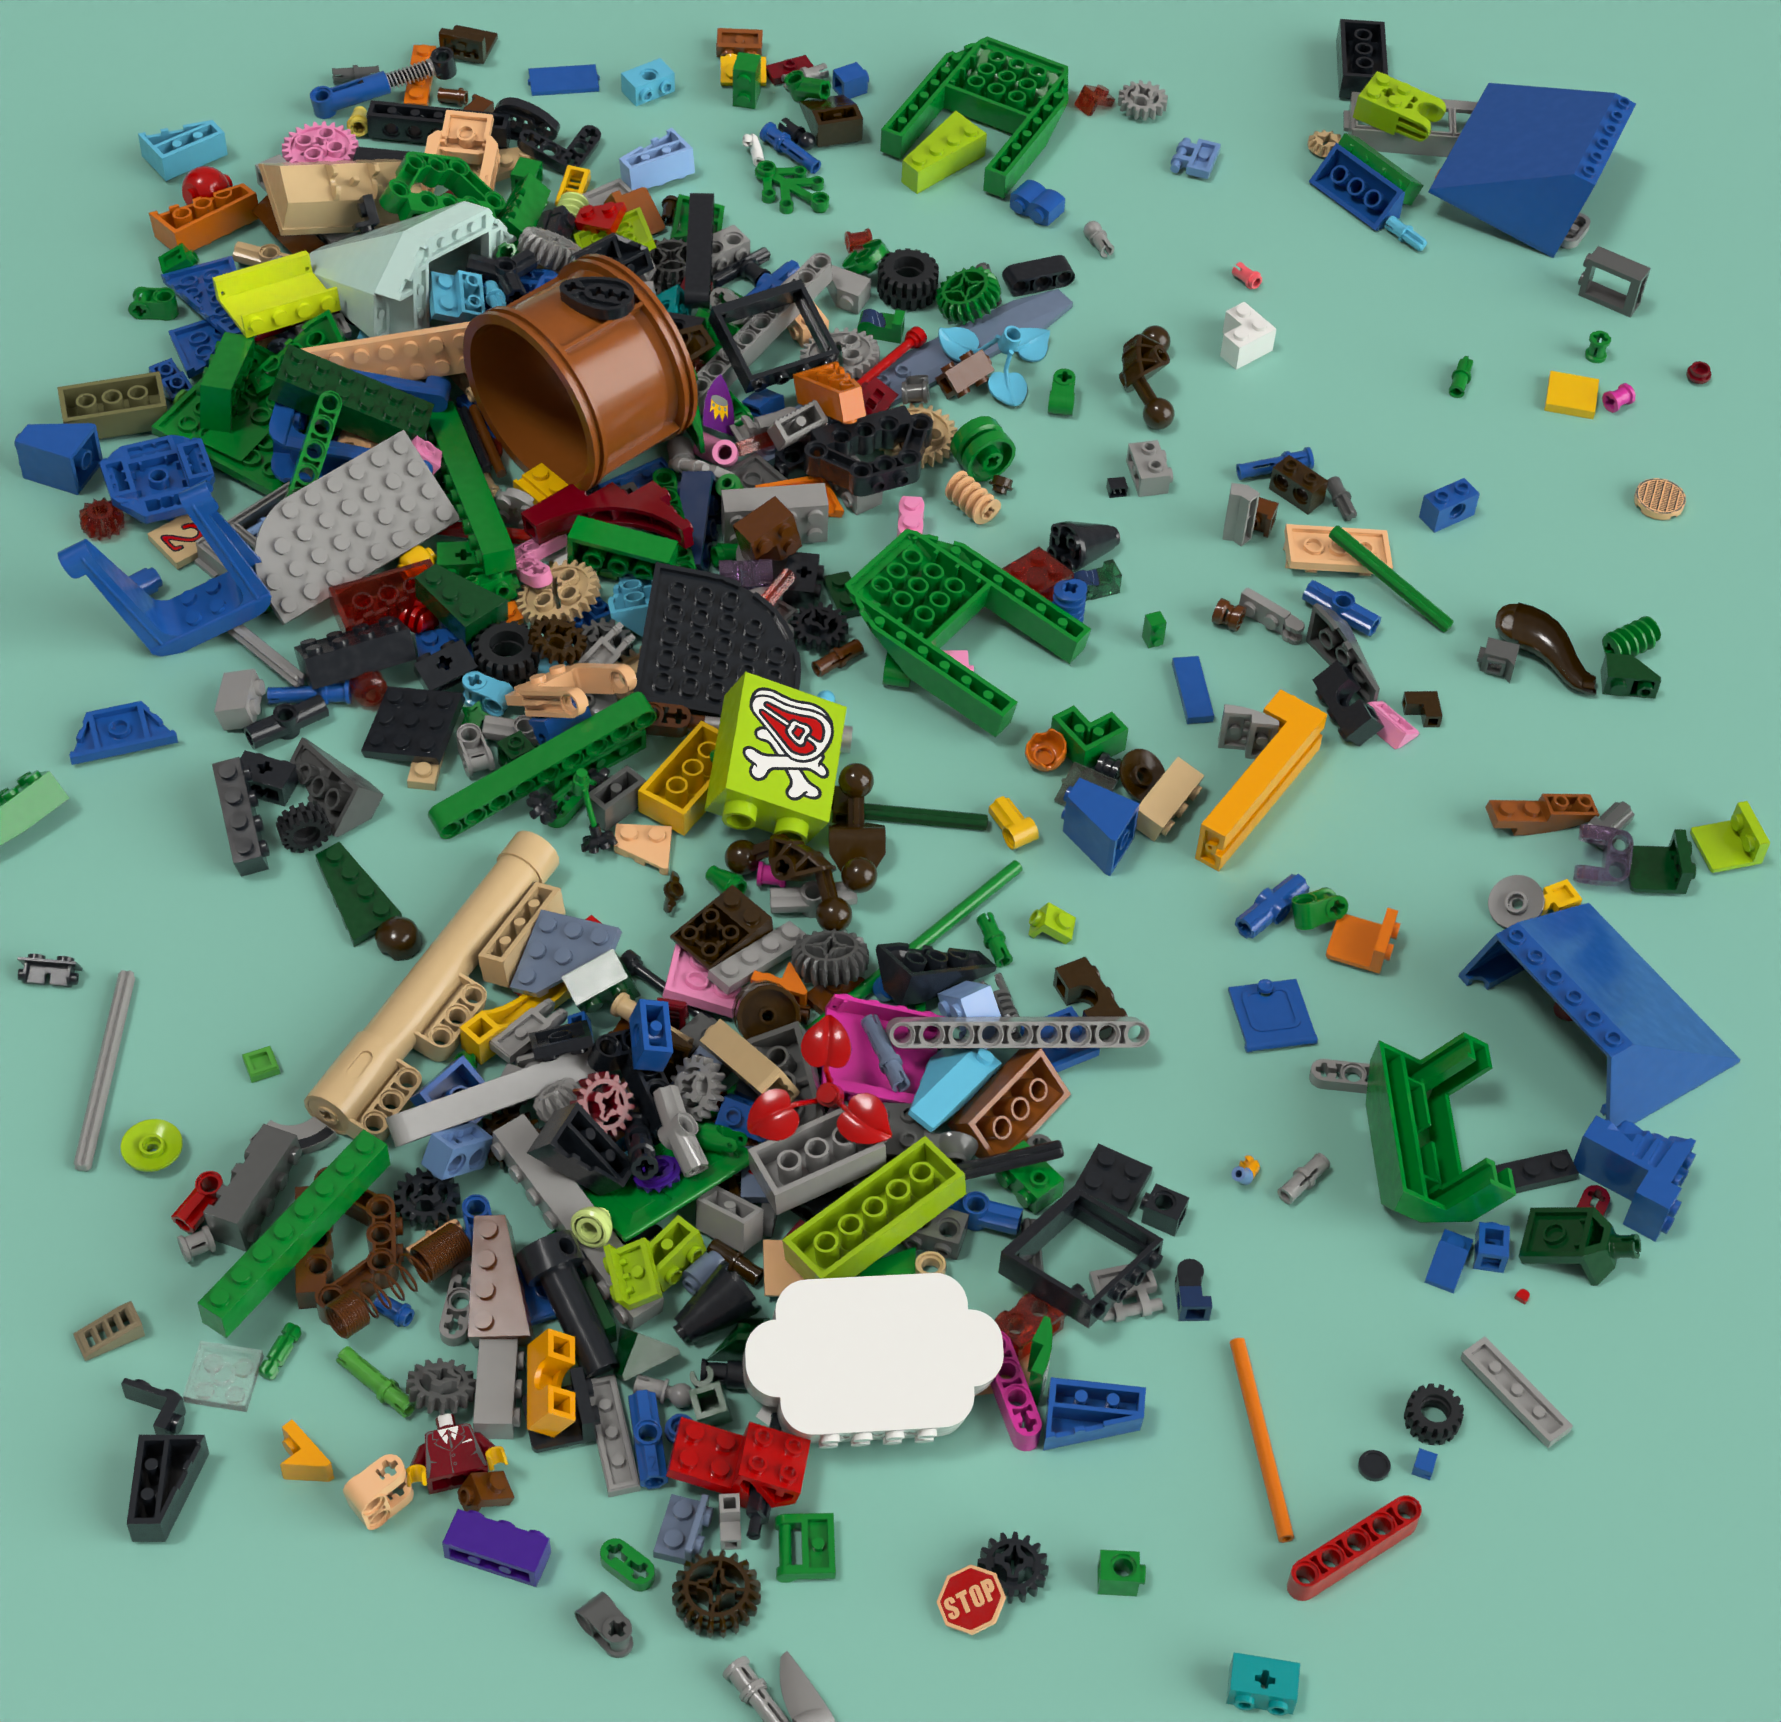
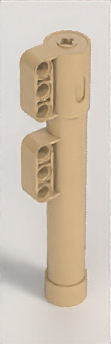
(426, 1001)

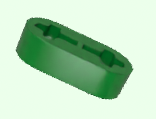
(567, 807)
(623, 1570)

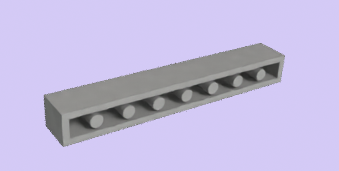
(559, 1200)

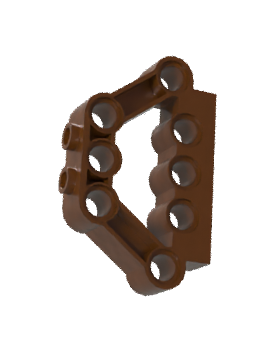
(320, 1289)

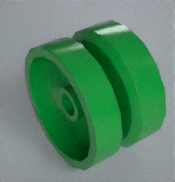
(982, 448)

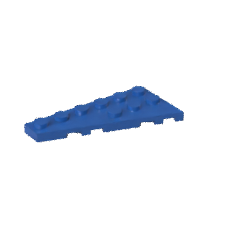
(197, 289)
(195, 345)

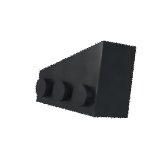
(162, 1482)

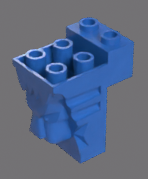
(1638, 1167)

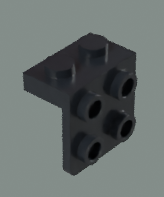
(586, 1417)

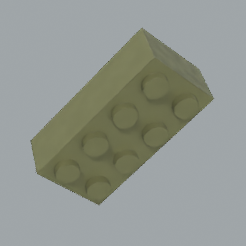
(115, 404)

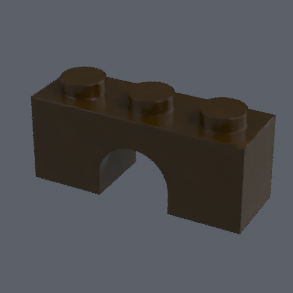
(1082, 983)

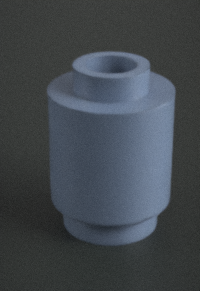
(700, 1270)

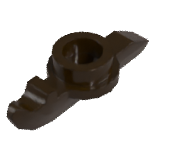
(673, 891)

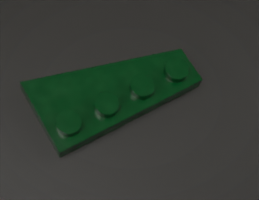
(354, 893)

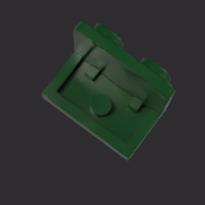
(1663, 868)

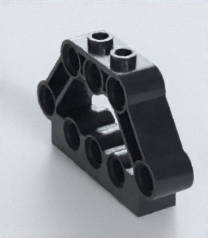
(833, 445)

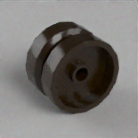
(755, 1000)

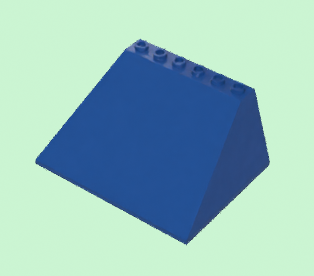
(1532, 158)
(1620, 1002)

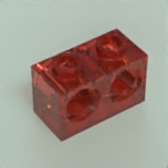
(1023, 1320)

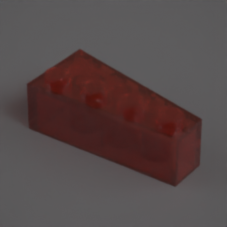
(375, 595)

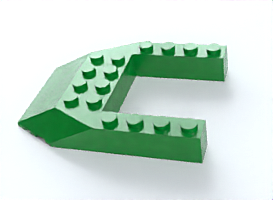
(992, 86)
(926, 591)

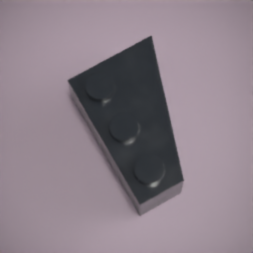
(581, 1151)

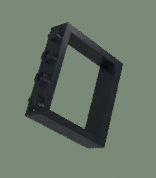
(766, 301)
(1104, 1220)

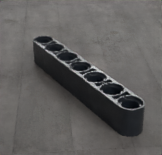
(699, 251)

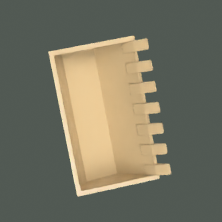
(325, 194)

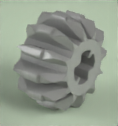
(555, 1097)

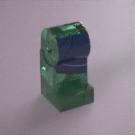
(1101, 581)

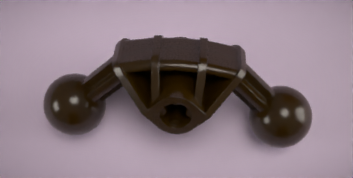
(1142, 359)
(855, 844)
(794, 862)

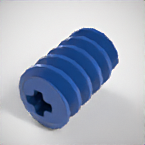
(1071, 597)

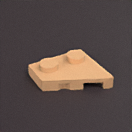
(645, 844)

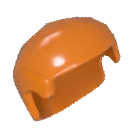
(1046, 750)

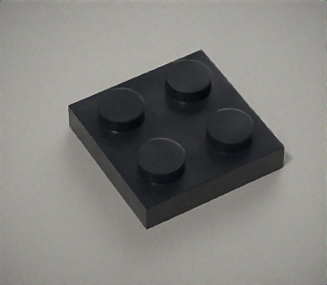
(567, 1038)
(1114, 1179)

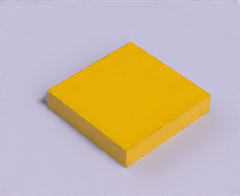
(1571, 394)

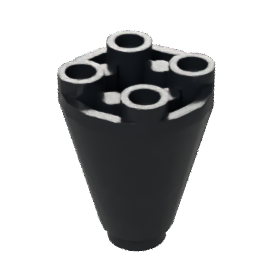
(1081, 543)

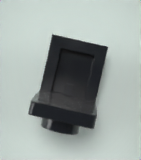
(168, 1401)

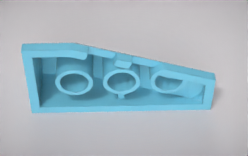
(630, 602)
(950, 1083)

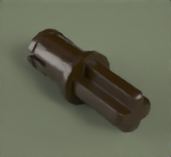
(737, 1261)

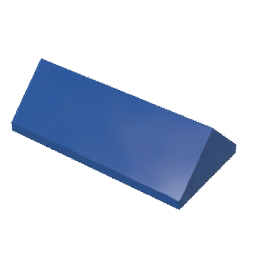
(1358, 188)

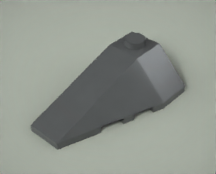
(784, 1050)

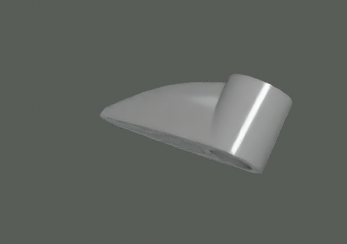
(800, 1695)

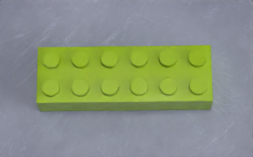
(876, 1214)

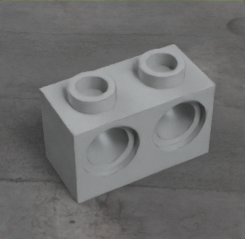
(728, 247)

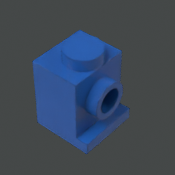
(1491, 1247)

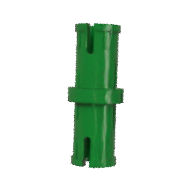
(994, 939)

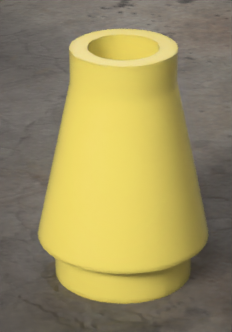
(358, 121)

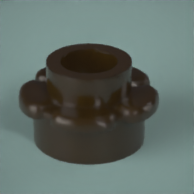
(1001, 484)

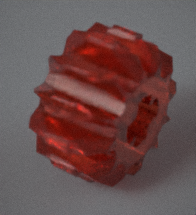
(101, 519)

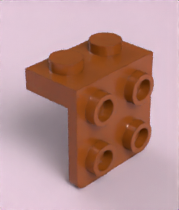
(642, 199)

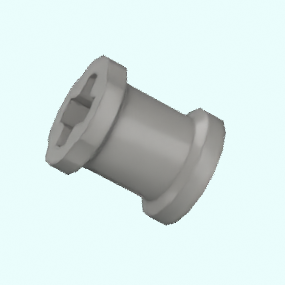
(196, 1243)

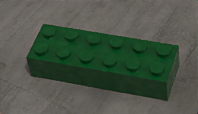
(368, 406)

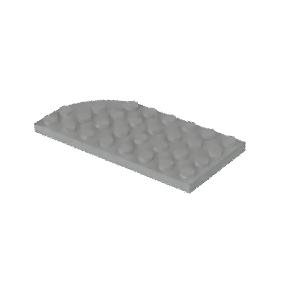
(349, 525)

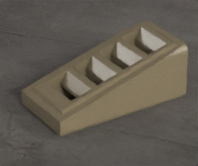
(116, 1317)

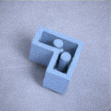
(969, 1000)

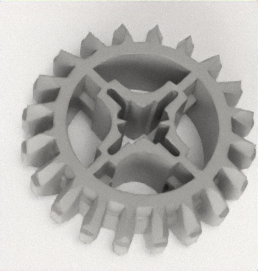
(548, 247)

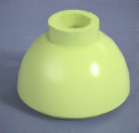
(592, 1226)

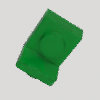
(178, 259)

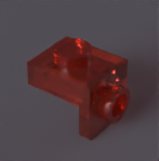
(1091, 97)

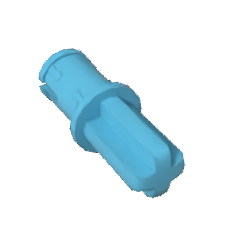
(1405, 233)
(494, 295)

